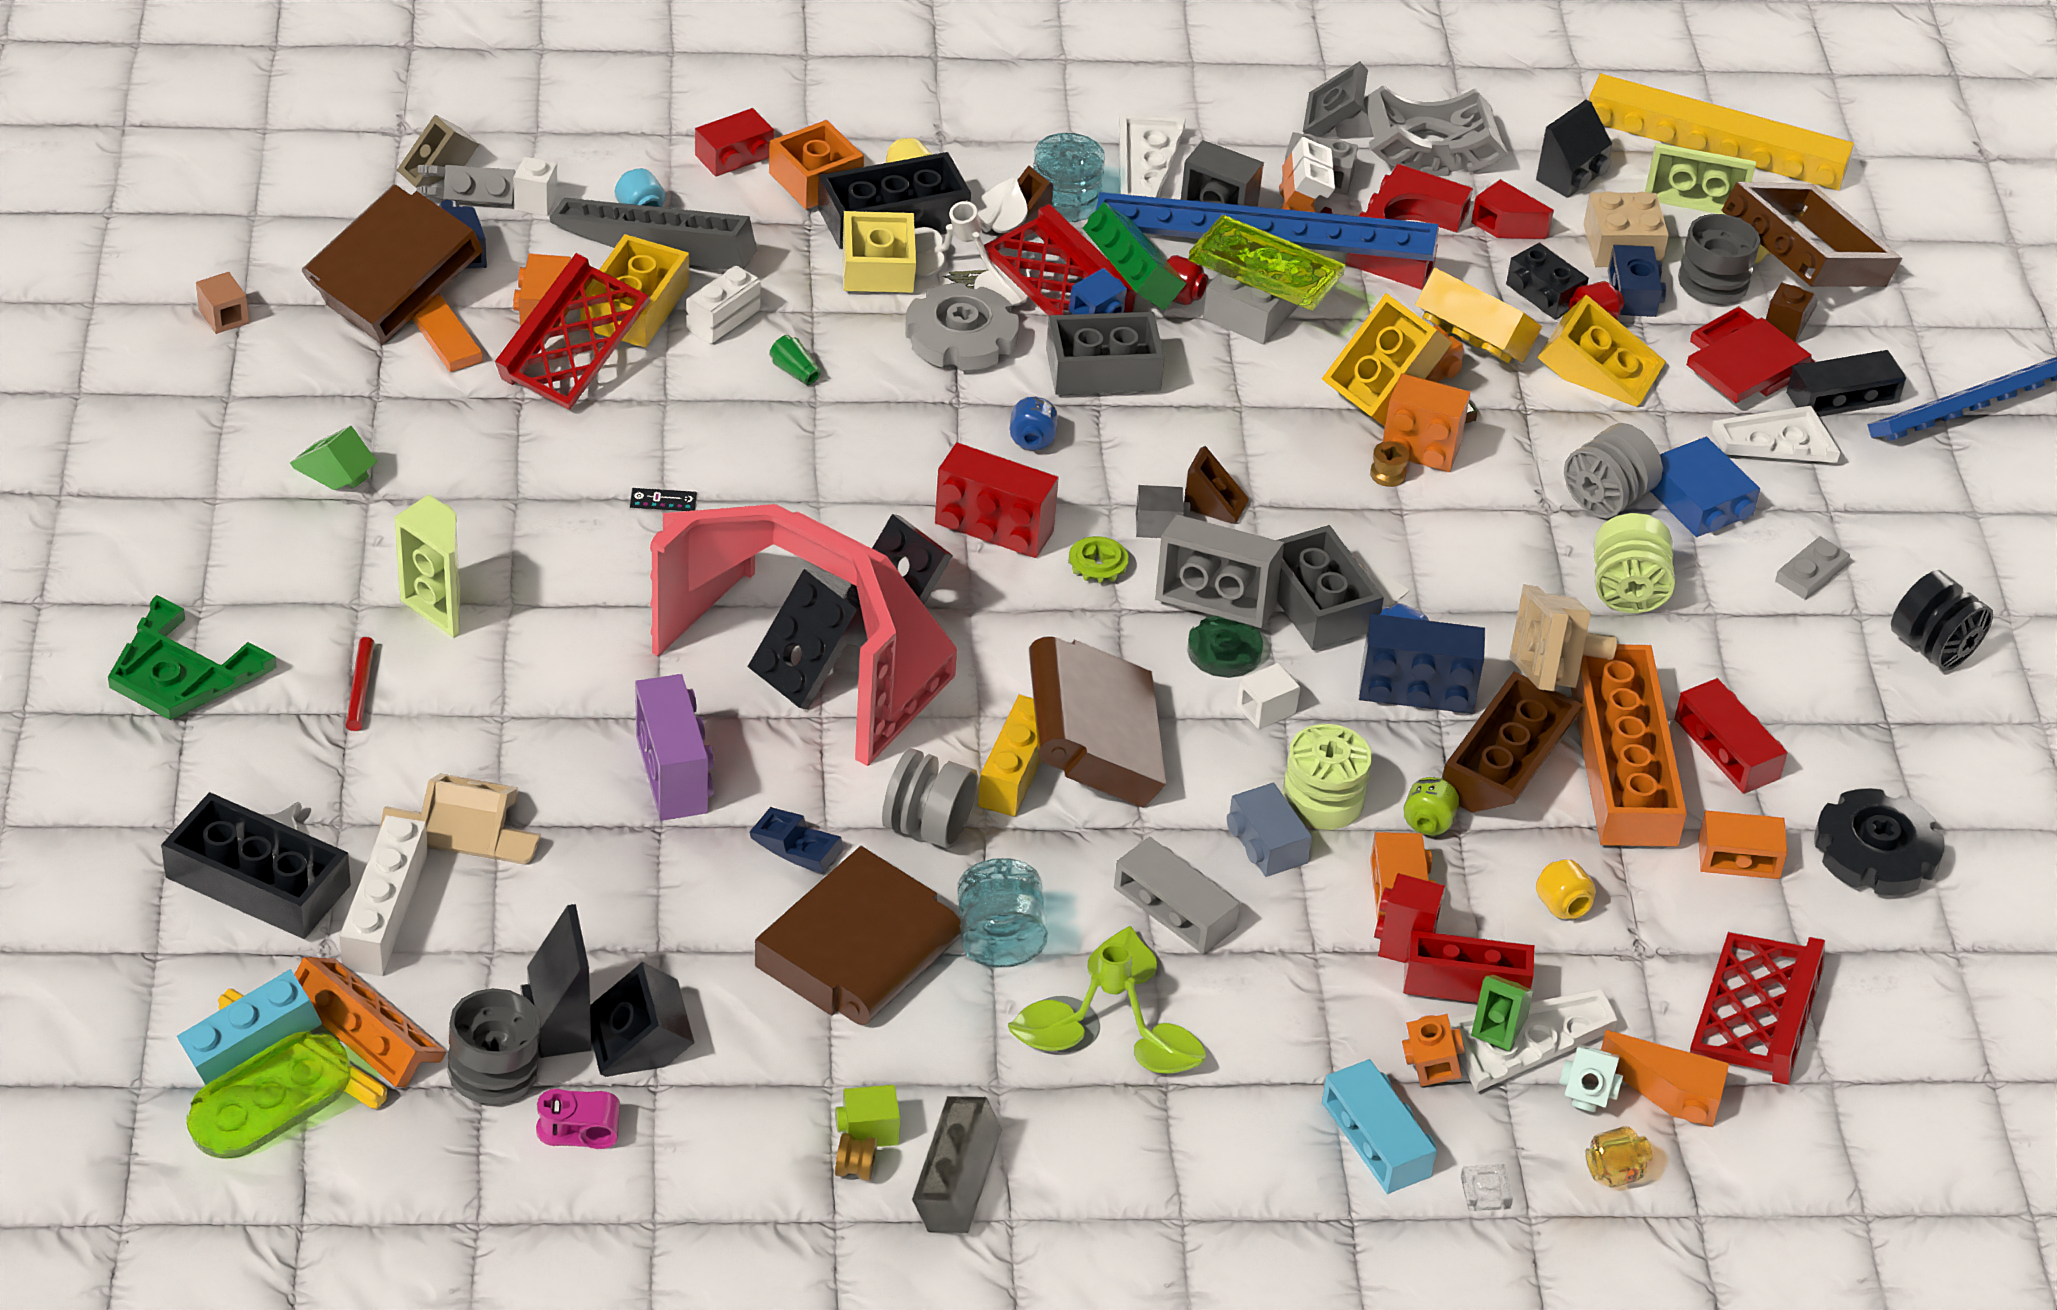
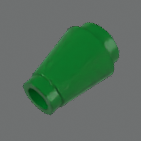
(794, 359)

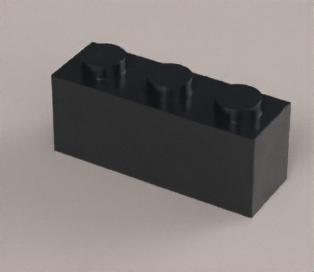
(1847, 383)

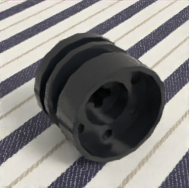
(1941, 620)

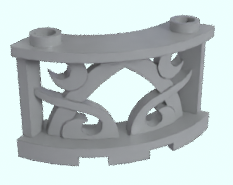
(1466, 146)

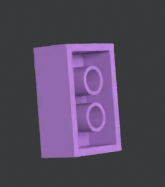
(673, 747)

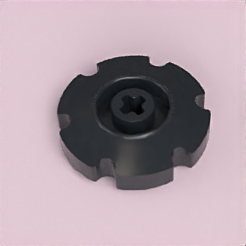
(1879, 841)

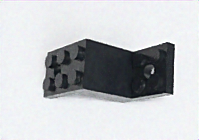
(827, 614)

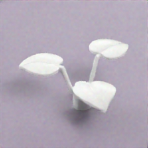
(999, 208)

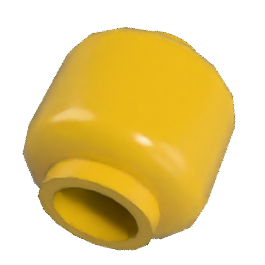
(1566, 889)

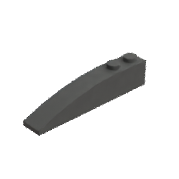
(708, 237)

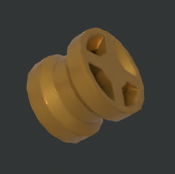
(1389, 464)
(856, 1156)

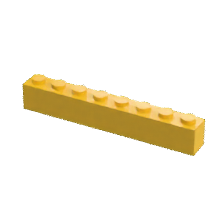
(1721, 131)

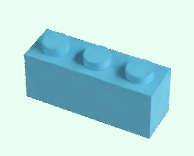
(249, 1026)
(1379, 1126)

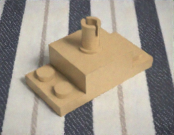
(1553, 638)

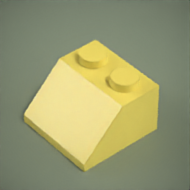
(879, 252)

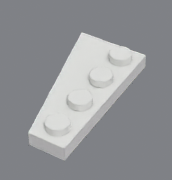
(1147, 152)

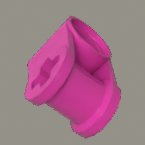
(582, 1118)

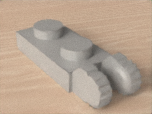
(470, 184)

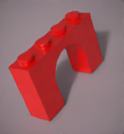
(1418, 197)

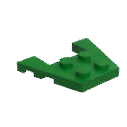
(173, 677)

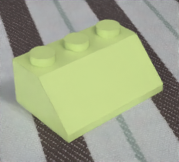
(1695, 177)
(429, 562)

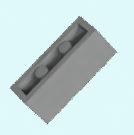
(1176, 895)

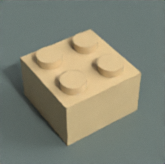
(1624, 220)

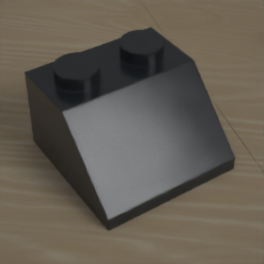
(1574, 151)
(639, 1023)

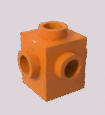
(1433, 1049)

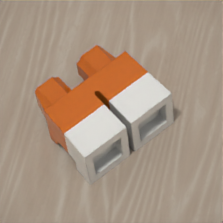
(1306, 176)

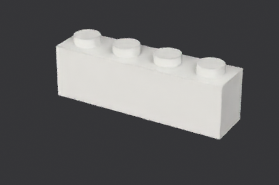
(383, 895)

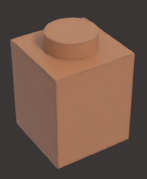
(222, 302)

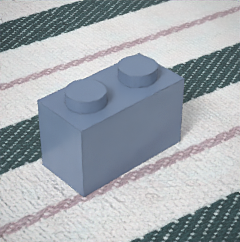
(1269, 829)

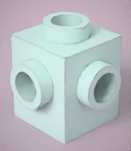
(1598, 1063)

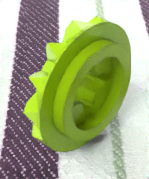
(1110, 552)

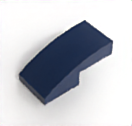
(790, 839)

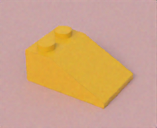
(1601, 354)

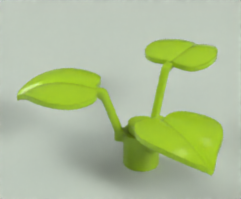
(1115, 967)

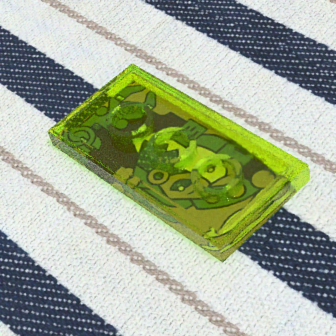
(1267, 262)

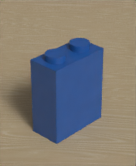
(1705, 487)

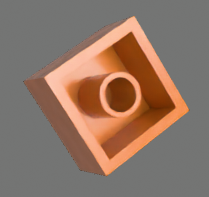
(807, 153)
(1427, 420)

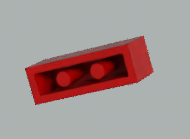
(1730, 735)
(1458, 965)

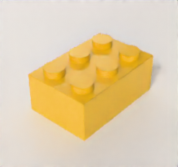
(650, 269)
(1477, 317)
(1382, 348)

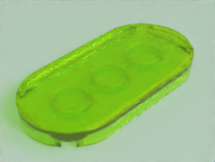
(268, 1094)

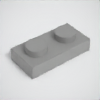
(1812, 567)

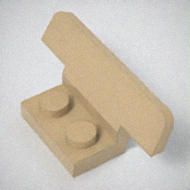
(470, 819)

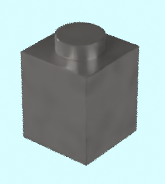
(1157, 508)

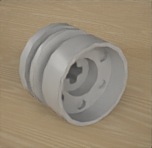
(1613, 470)
(923, 796)

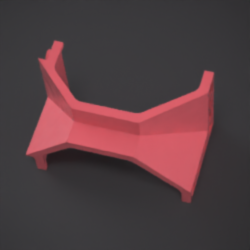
(906, 649)

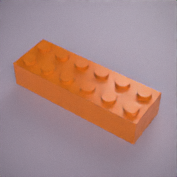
(1629, 750)

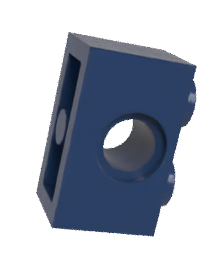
(1637, 277)

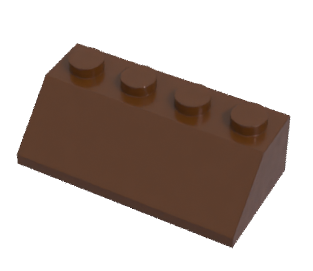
(1508, 744)

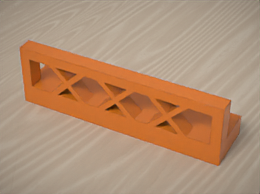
(366, 1020)

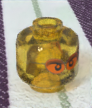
(1618, 1157)

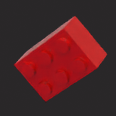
(996, 500)

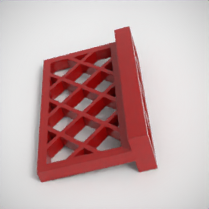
(1060, 240)
(545, 323)
(1791, 1018)

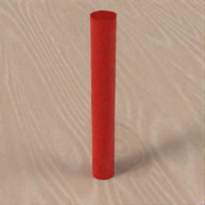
(360, 684)

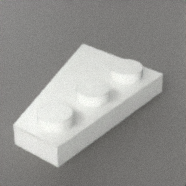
(1777, 434)

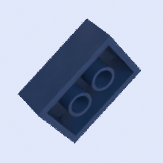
(1422, 663)

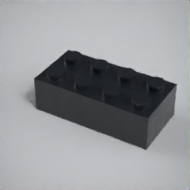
(912, 185)
(256, 865)

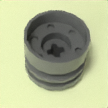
(1718, 258)
(493, 1046)

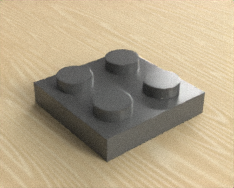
(1336, 100)

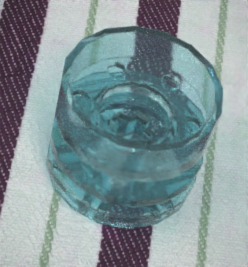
(1076, 171)
(1001, 913)

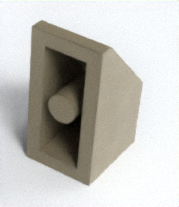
(438, 145)

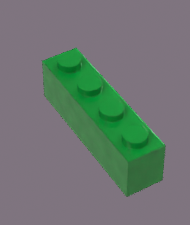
(1134, 256)

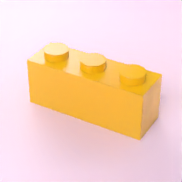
(1011, 761)

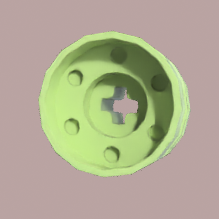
(1634, 563)
(1327, 776)

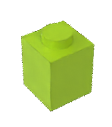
(870, 1113)

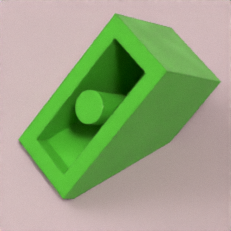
(336, 460)
(1501, 1011)

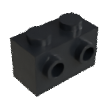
(1544, 279)

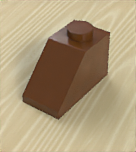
(1791, 309)

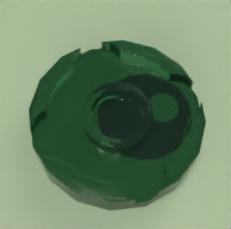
(1224, 647)

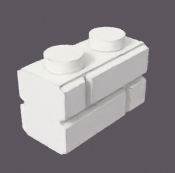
(723, 304)

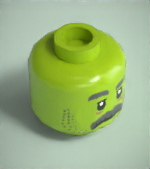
(1431, 806)

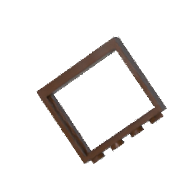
(1859, 254)

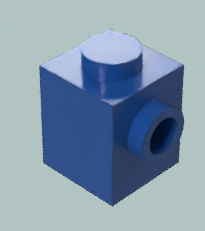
(1098, 294)

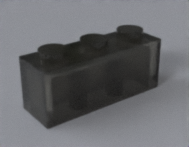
(957, 1164)

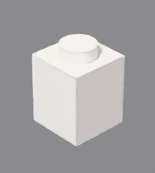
(535, 186)
(1268, 695)

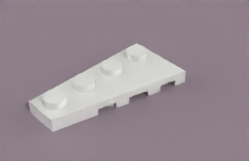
(1549, 1031)

